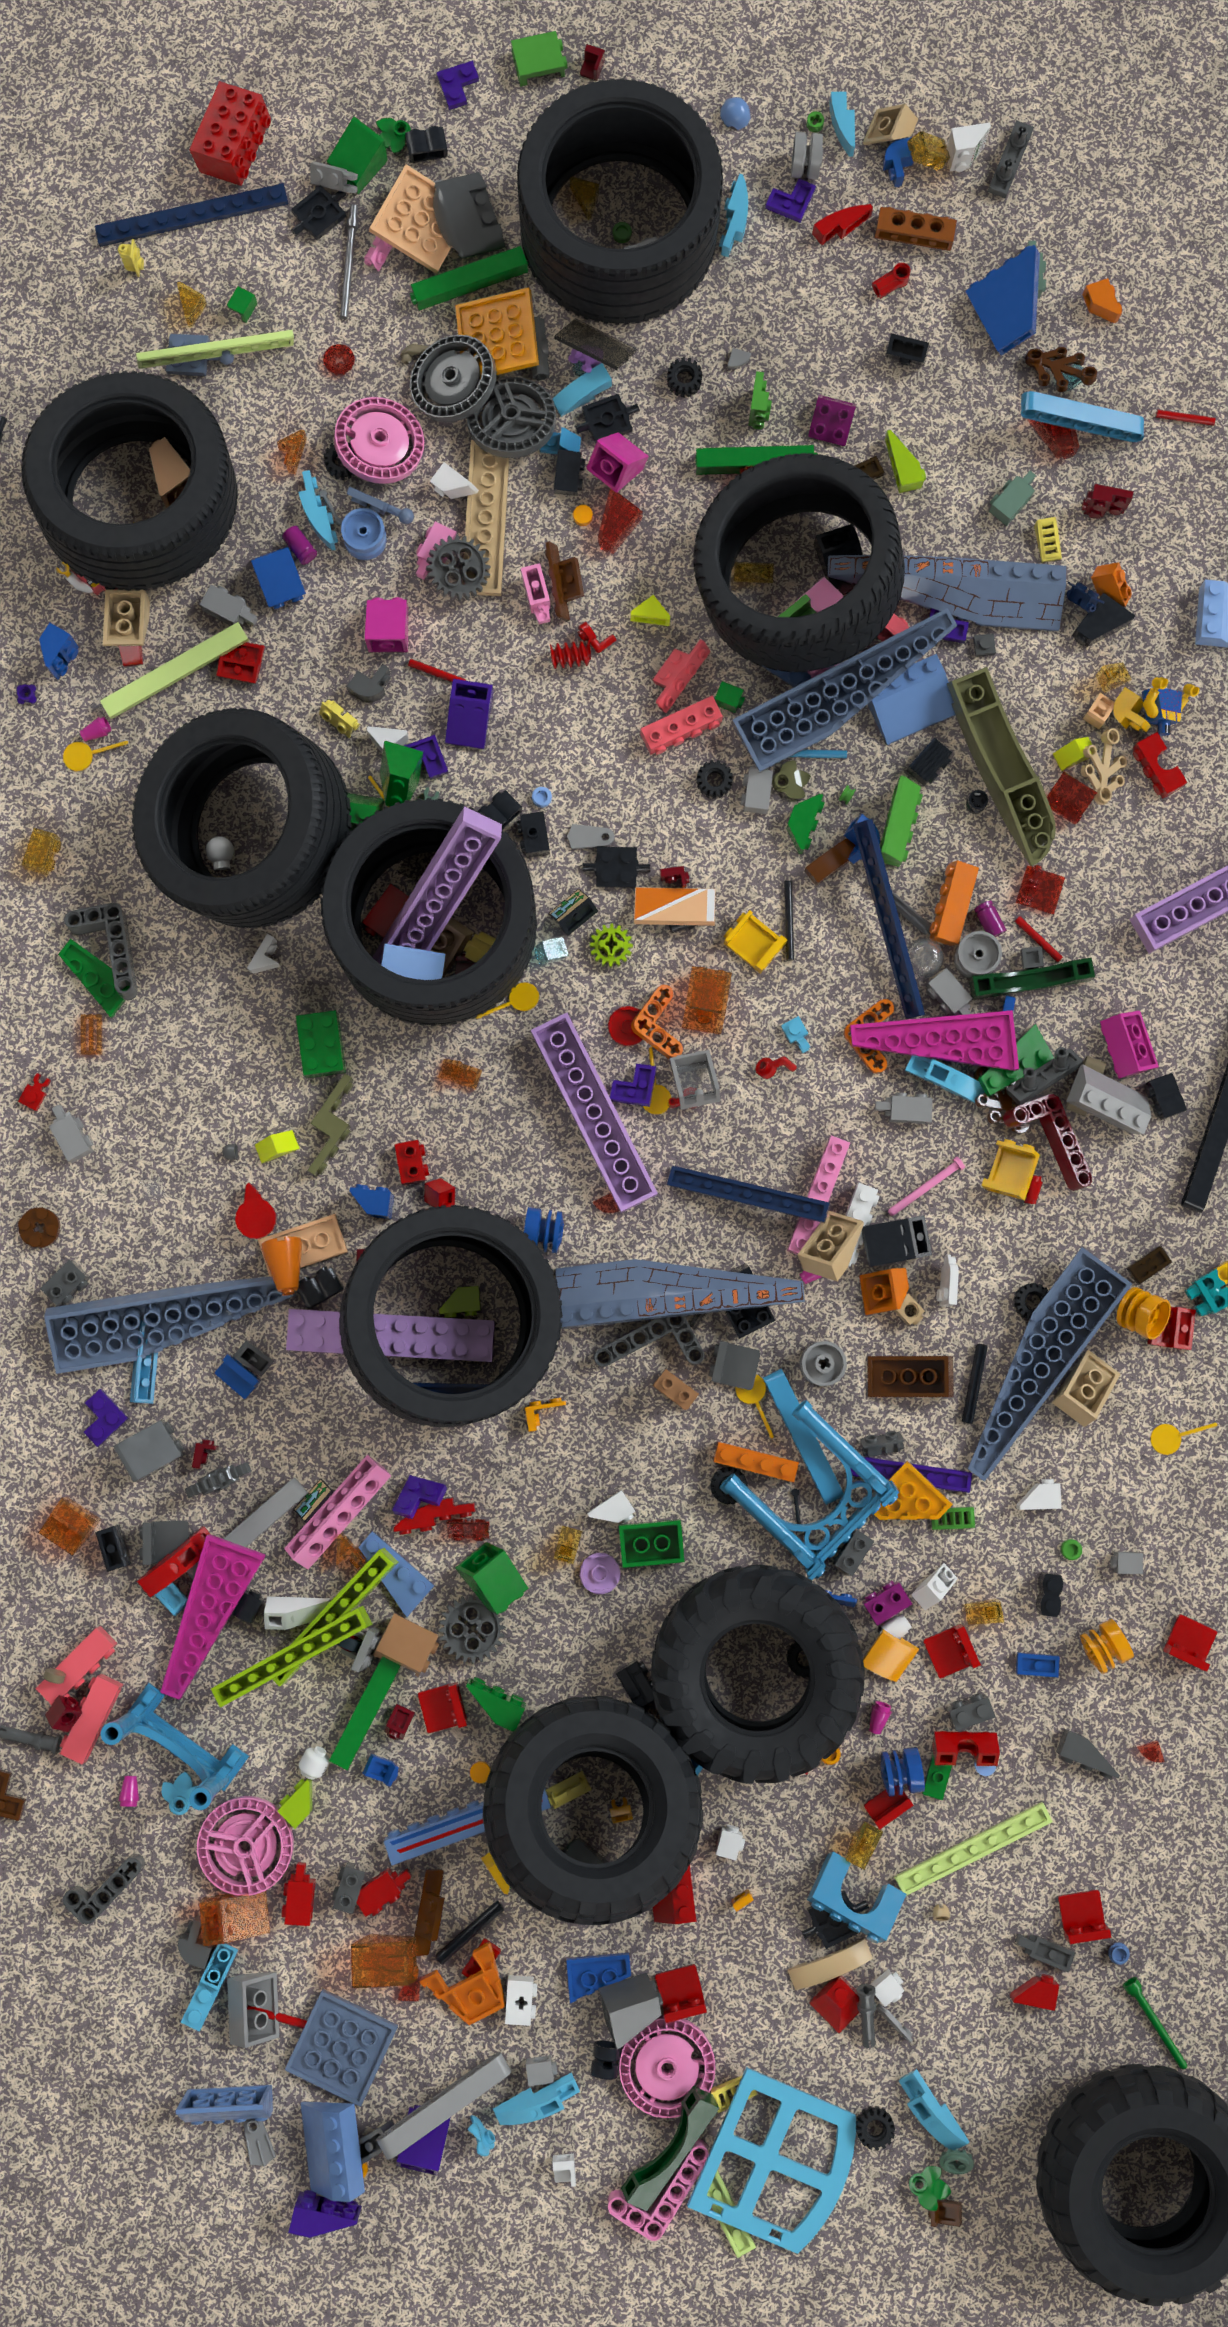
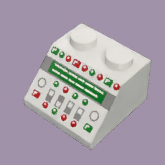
(965, 145)

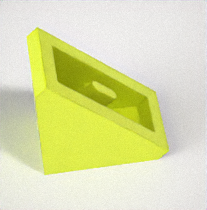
(650, 612)
(1072, 753)
(276, 1146)

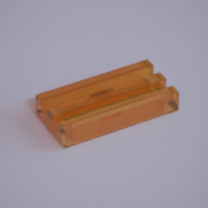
(91, 1017)

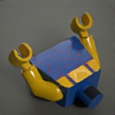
(1165, 705)

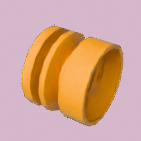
(1143, 1313)
(1106, 1646)

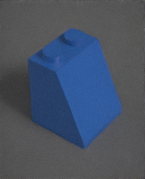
(278, 577)

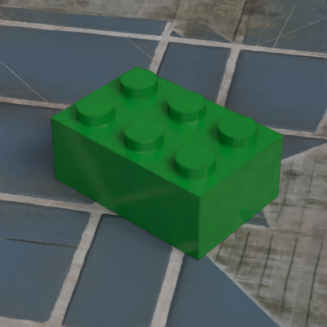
(320, 1044)
(651, 1543)

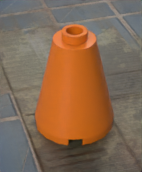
(284, 1262)

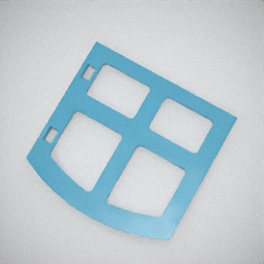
(767, 2158)

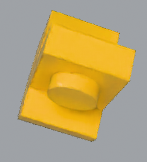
(1127, 709)

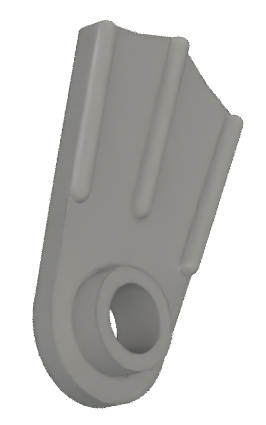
(589, 836)
(903, 2031)
(258, 2143)

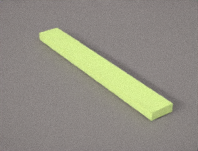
(214, 349)
(174, 670)
(973, 1849)

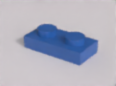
(1037, 1664)

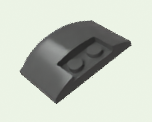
(467, 215)

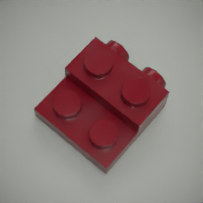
(1105, 499)

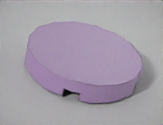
(599, 1566)

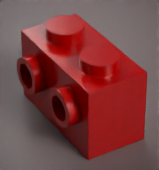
(411, 1163)

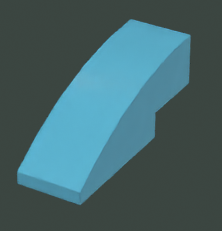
(843, 121)
(582, 390)

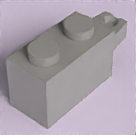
(227, 607)
(757, 790)
(949, 993)
(907, 1109)
(70, 1136)

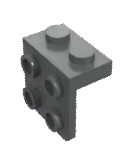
(735, 1365)
(161, 1538)

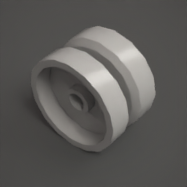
(807, 155)
(989, 954)
(834, 1359)

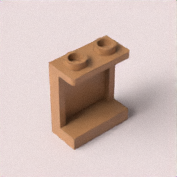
(675, 1389)
(407, 1644)

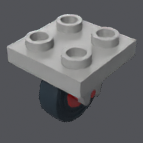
(361, 1648)

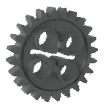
(441, 571)
(218, 1480)
(458, 1643)

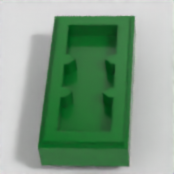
(936, 1780)

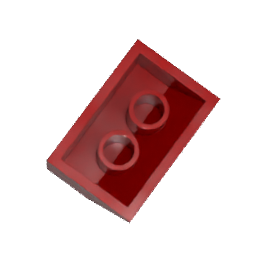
(678, 1905)

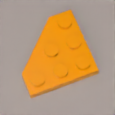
(915, 1499)

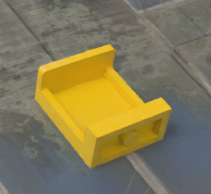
(754, 941)
(1012, 1169)

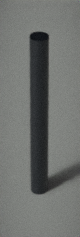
(789, 920)

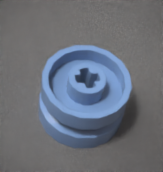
(363, 533)

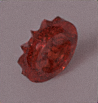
(339, 351)

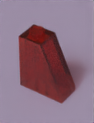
(1060, 440)
(617, 522)

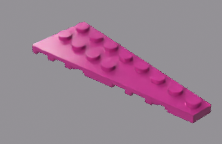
(967, 1038)
(217, 1588)

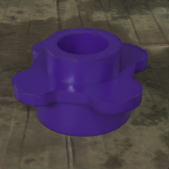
(22, 689)

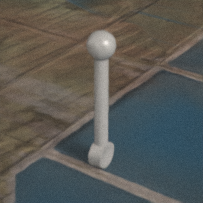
(323, 494)

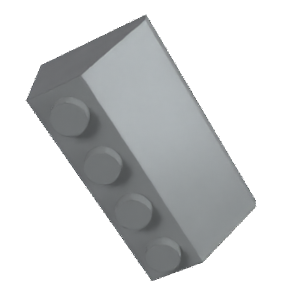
(1110, 1101)

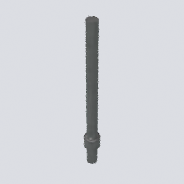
(352, 227)

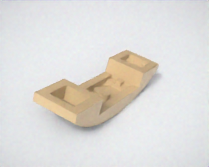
(831, 1965)

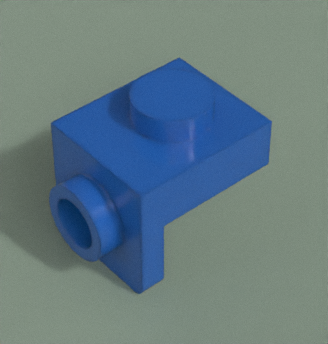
(381, 1769)

